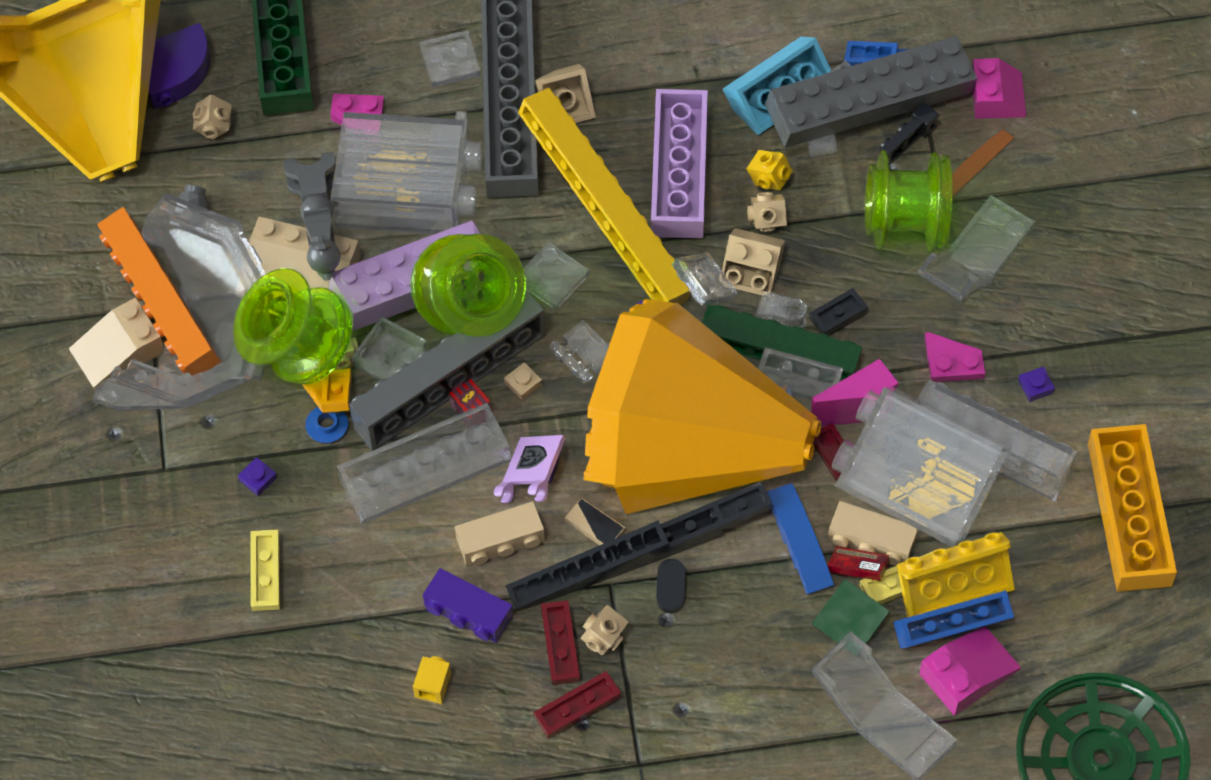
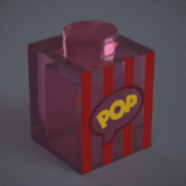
(466, 397)

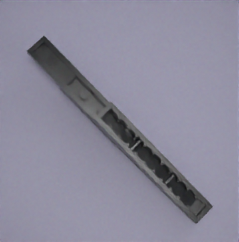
(639, 548)

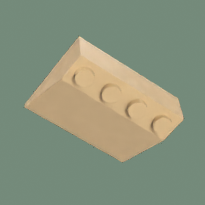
(287, 247)

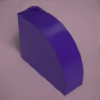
(178, 65)

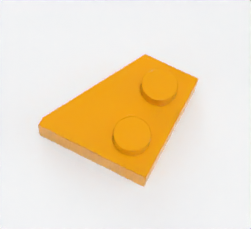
(332, 391)

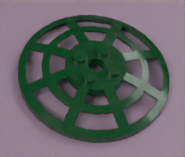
(1099, 737)

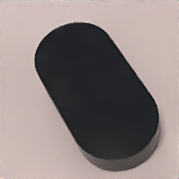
(670, 586)

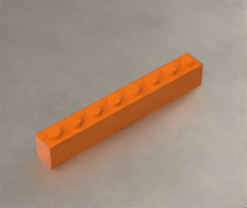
(159, 293)

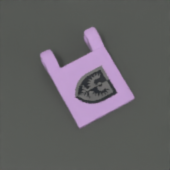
(531, 465)

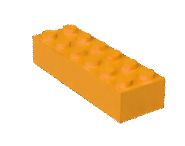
(1131, 508)

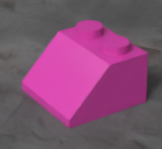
(997, 90)

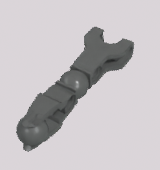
(313, 184)

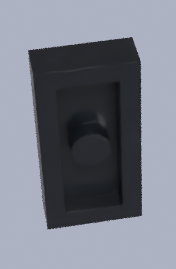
(838, 312)

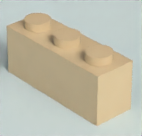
(871, 532)
(500, 534)

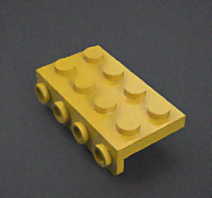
(956, 574)

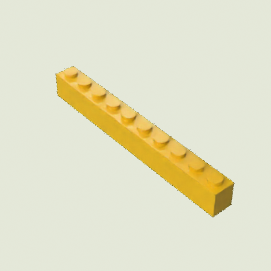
(603, 197)

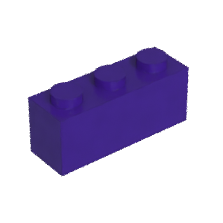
(467, 606)

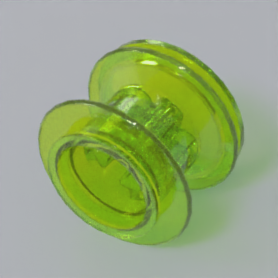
(909, 200)
(439, 290)
(292, 327)

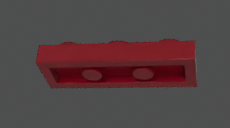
(560, 642)
(577, 704)

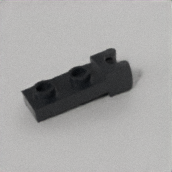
(910, 132)

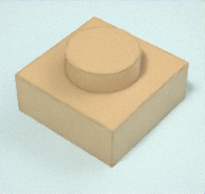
(523, 381)

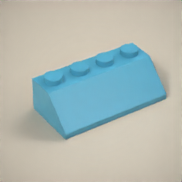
(791, 64)

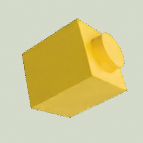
(432, 679)

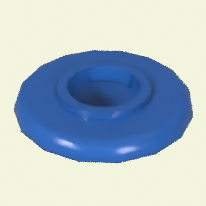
(329, 434)

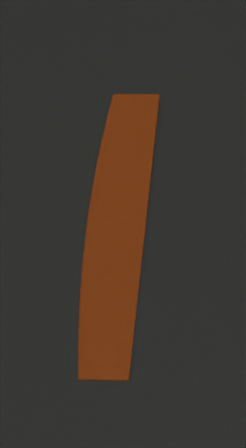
(979, 159)

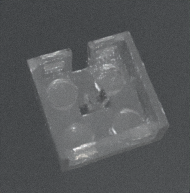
(382, 344)

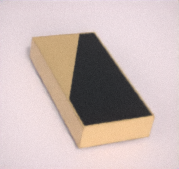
(593, 523)

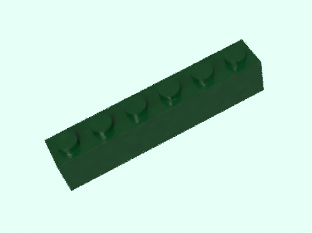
(752, 334)

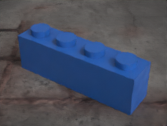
(953, 619)

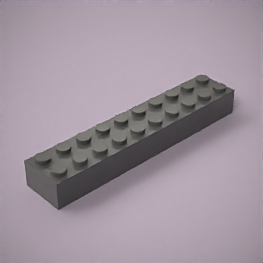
(507, 80)

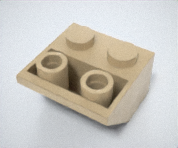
(752, 261)

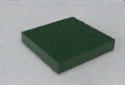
(851, 611)

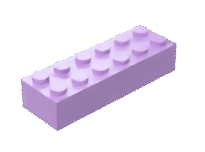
(679, 163)
(383, 282)

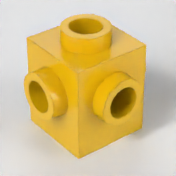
(769, 169)

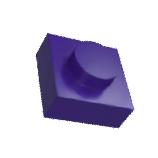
(1036, 384)
(257, 476)

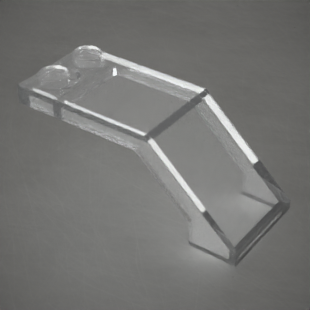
(978, 250)
(880, 710)

